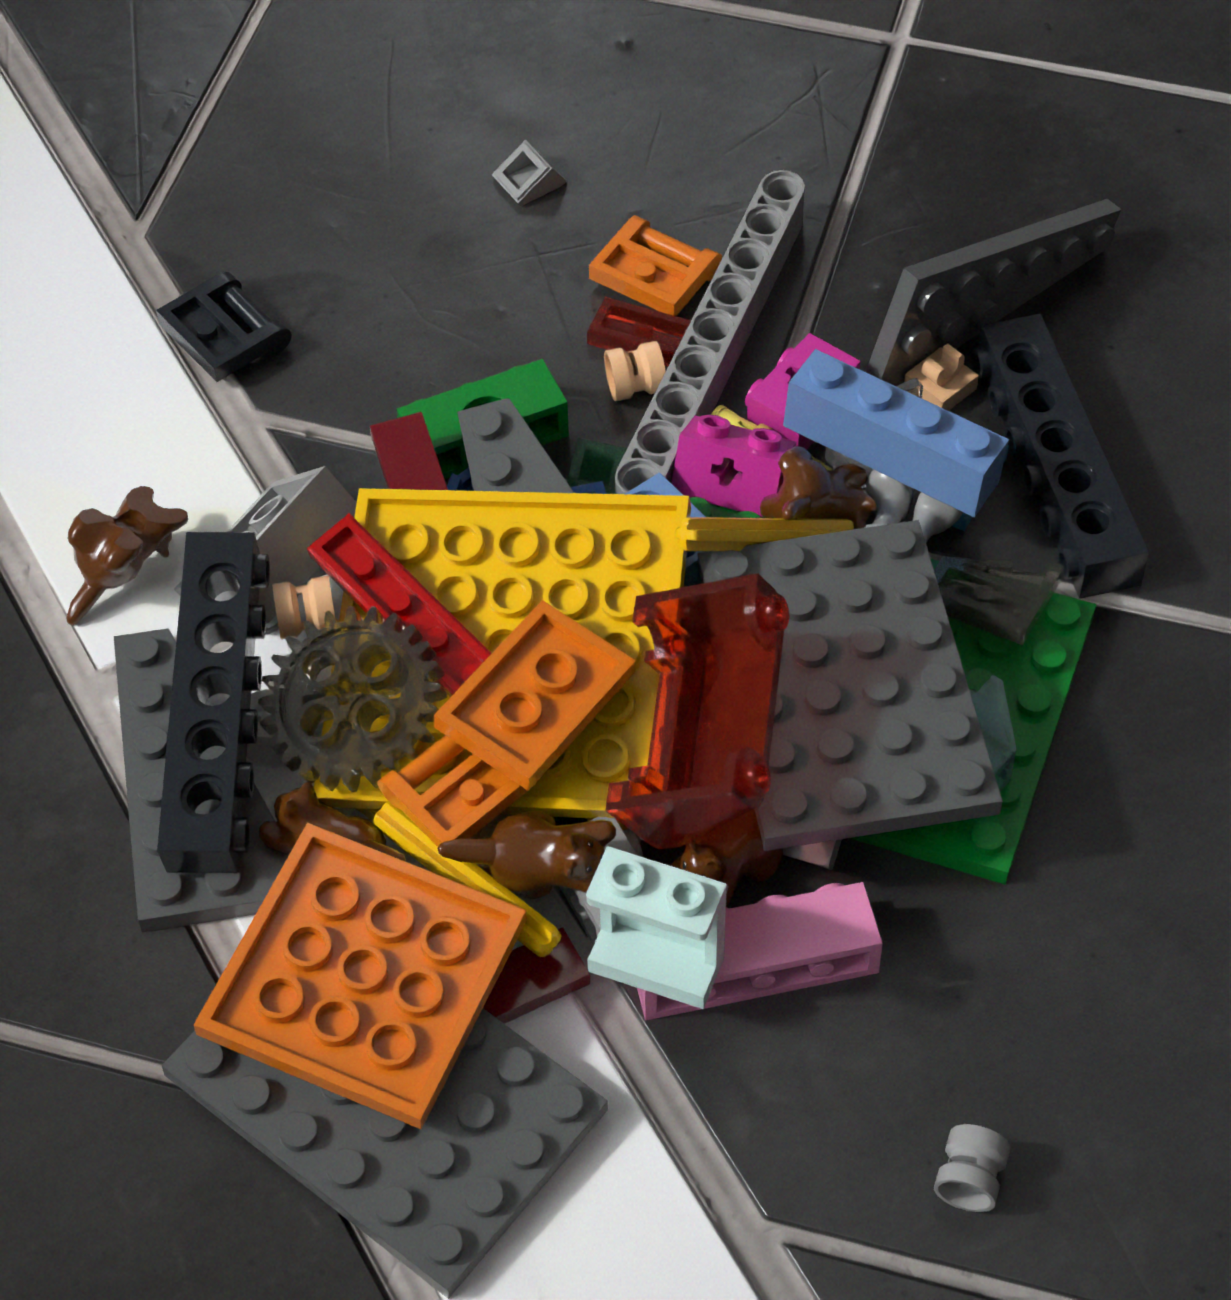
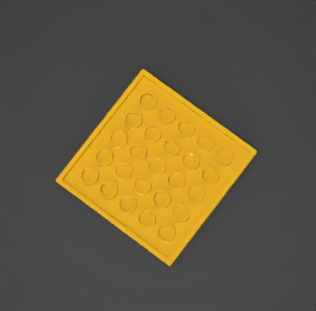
(492, 564)

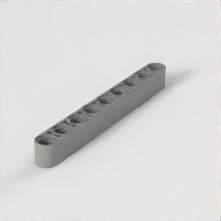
(717, 328)

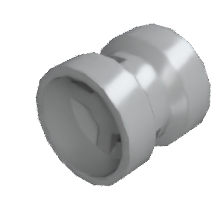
(972, 1168)

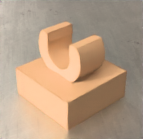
(944, 377)

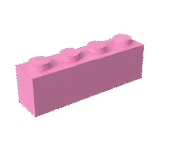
(788, 947)

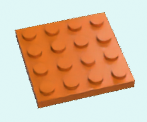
(362, 974)

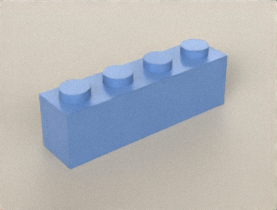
(895, 432)

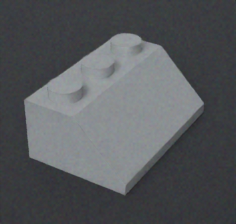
(286, 522)

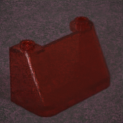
(712, 709)

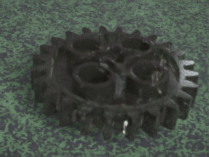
(349, 746)

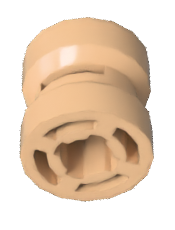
(634, 370)
(316, 599)

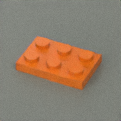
(534, 694)

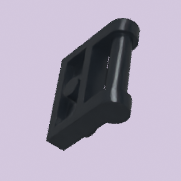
(212, 335)

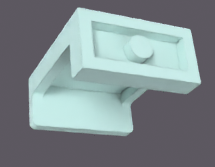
(657, 927)

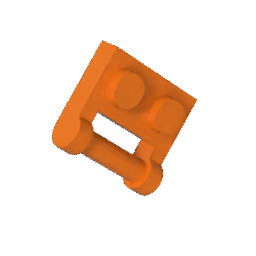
(648, 276)
(459, 801)

